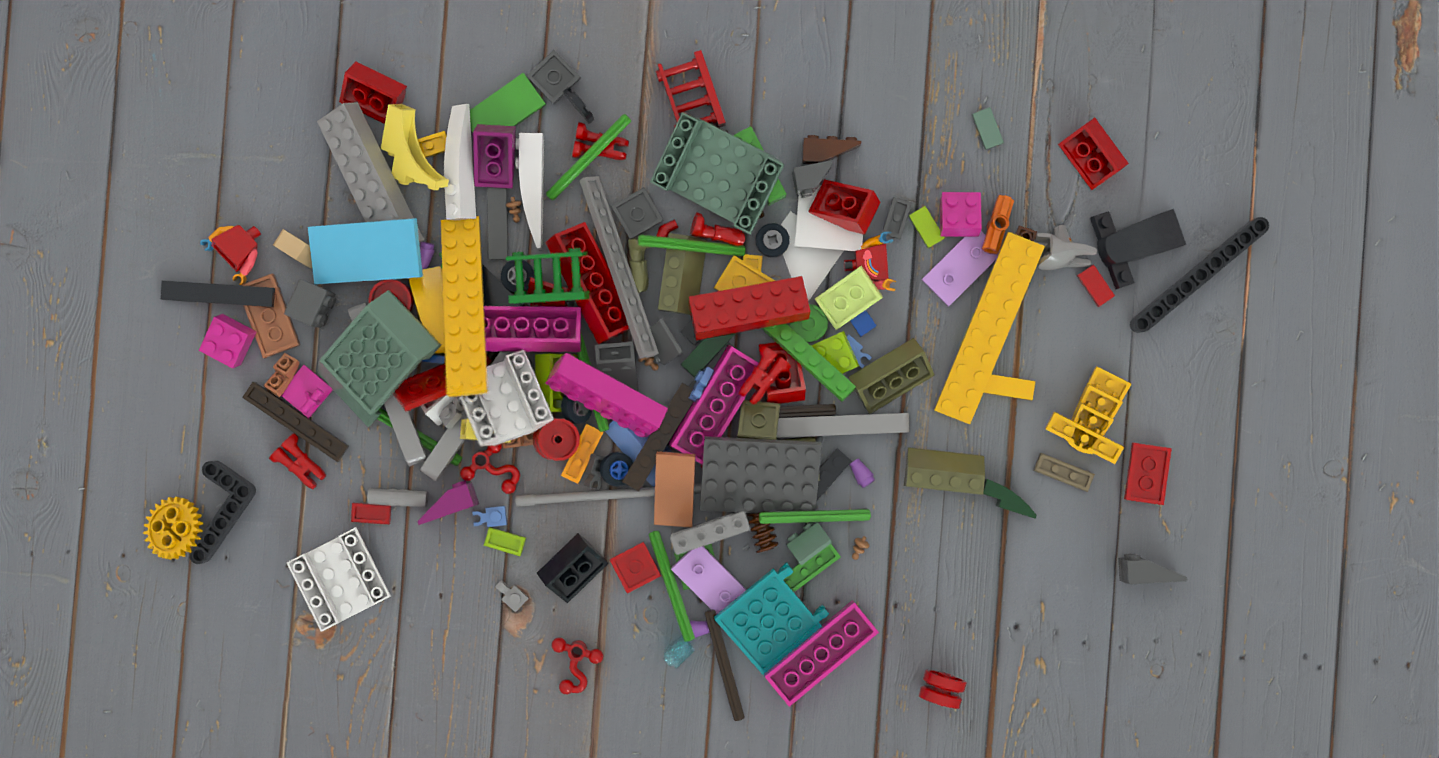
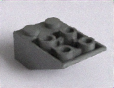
(618, 362)

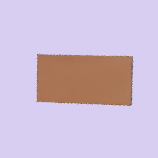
(272, 327)
(674, 489)

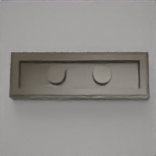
(1063, 472)

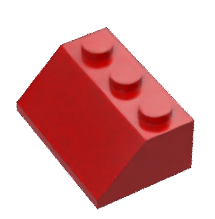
(371, 91)
(1093, 153)

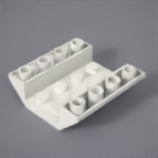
(511, 405)
(338, 579)

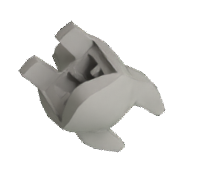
(1061, 250)

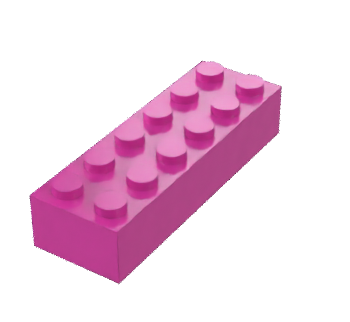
(533, 328)
(606, 396)
(716, 405)
(821, 653)

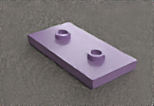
(959, 269)
(708, 578)

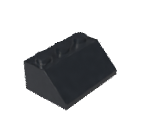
(572, 568)

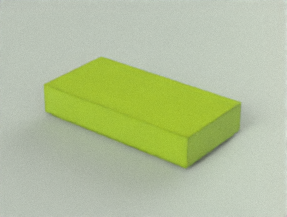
(926, 227)
(504, 541)

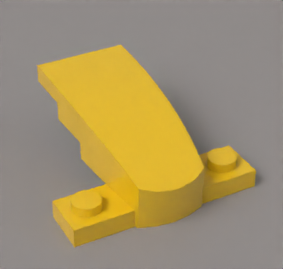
(429, 302)
(1093, 416)

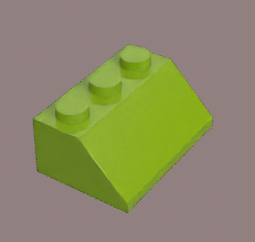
(543, 367)

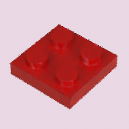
(635, 567)

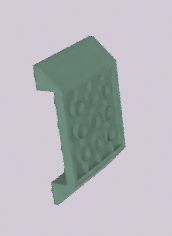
(717, 171)
(376, 355)

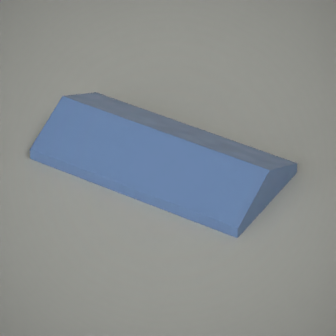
(631, 445)

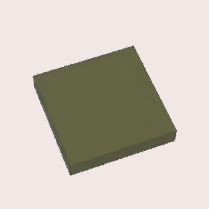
(758, 420)

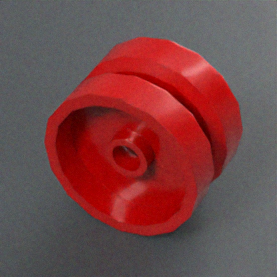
(398, 288)
(567, 441)
(943, 689)

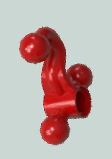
(509, 485)
(595, 656)

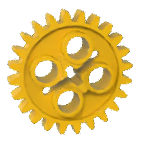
(164, 515)

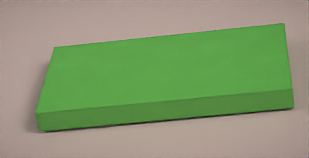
(508, 105)

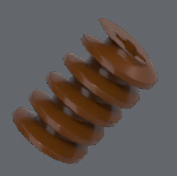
(763, 534)

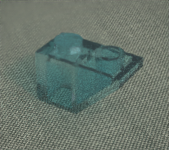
(677, 652)

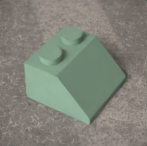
(808, 542)

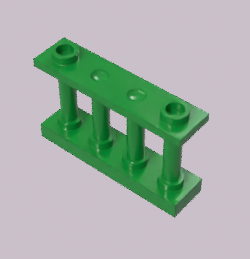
(557, 293)

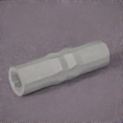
(397, 497)

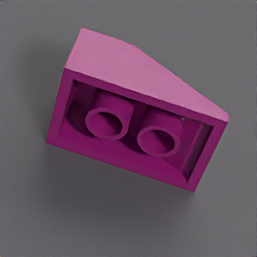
(494, 155)
(454, 500)

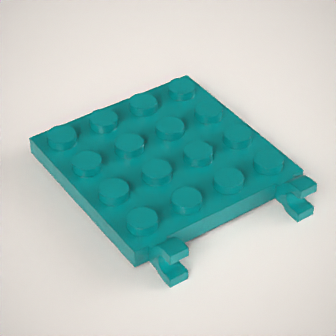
(769, 620)

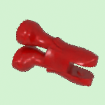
(585, 135)
(726, 234)
(759, 378)
(301, 466)

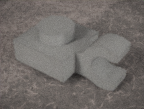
(452, 413)
(513, 597)

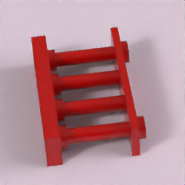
(703, 81)

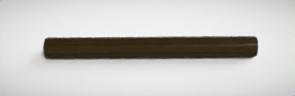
(724, 666)

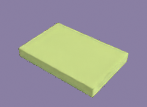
(848, 297)

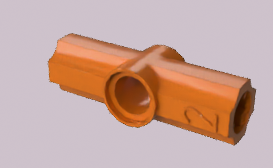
(1000, 214)

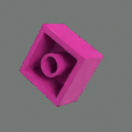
(960, 214)
(227, 341)

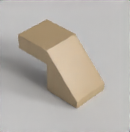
(294, 247)

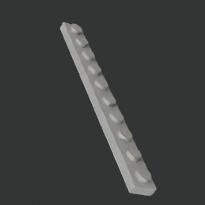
(619, 267)

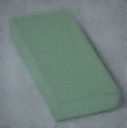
(987, 128)

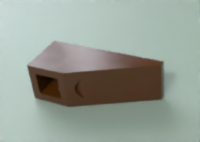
(822, 150)

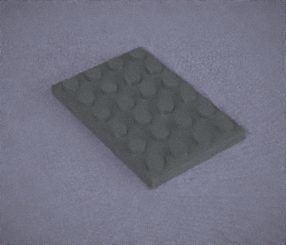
(759, 475)

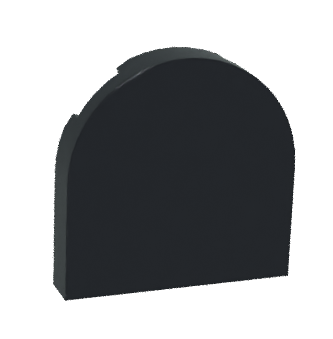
(578, 104)

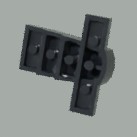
(1134, 242)

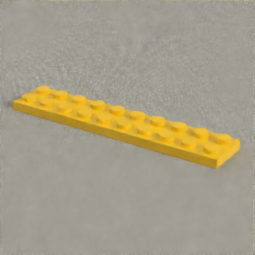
(463, 307)
(989, 327)

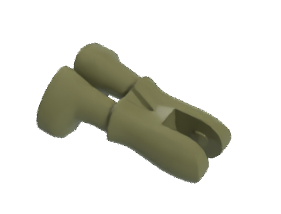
(638, 265)

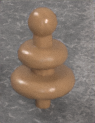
(513, 204)
(649, 361)
(859, 547)

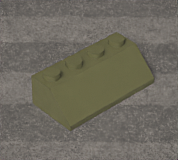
(680, 277)
(892, 375)
(945, 471)

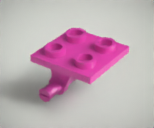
(306, 391)

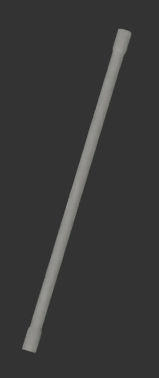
(531, 499)

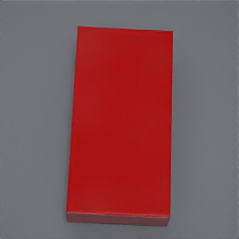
(1095, 285)
(371, 513)

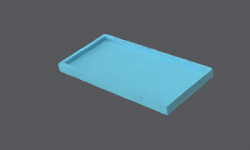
(365, 251)

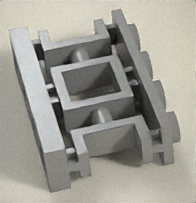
(709, 532)

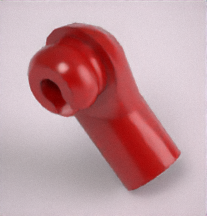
(664, 229)

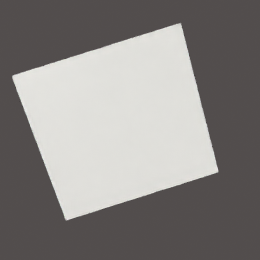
(819, 233)
(807, 262)

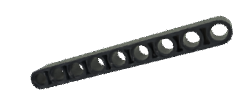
(1207, 270)

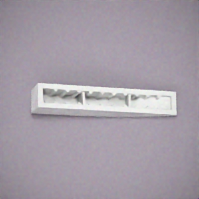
(459, 166)
(532, 181)

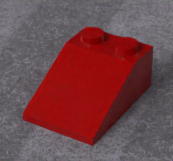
(845, 205)
(788, 385)

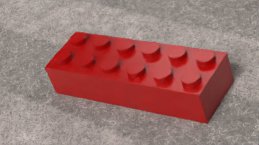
(749, 307)
(603, 309)

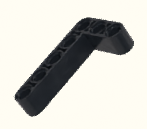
(225, 511)

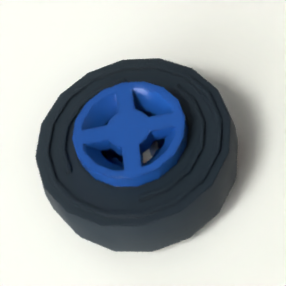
(608, 469)

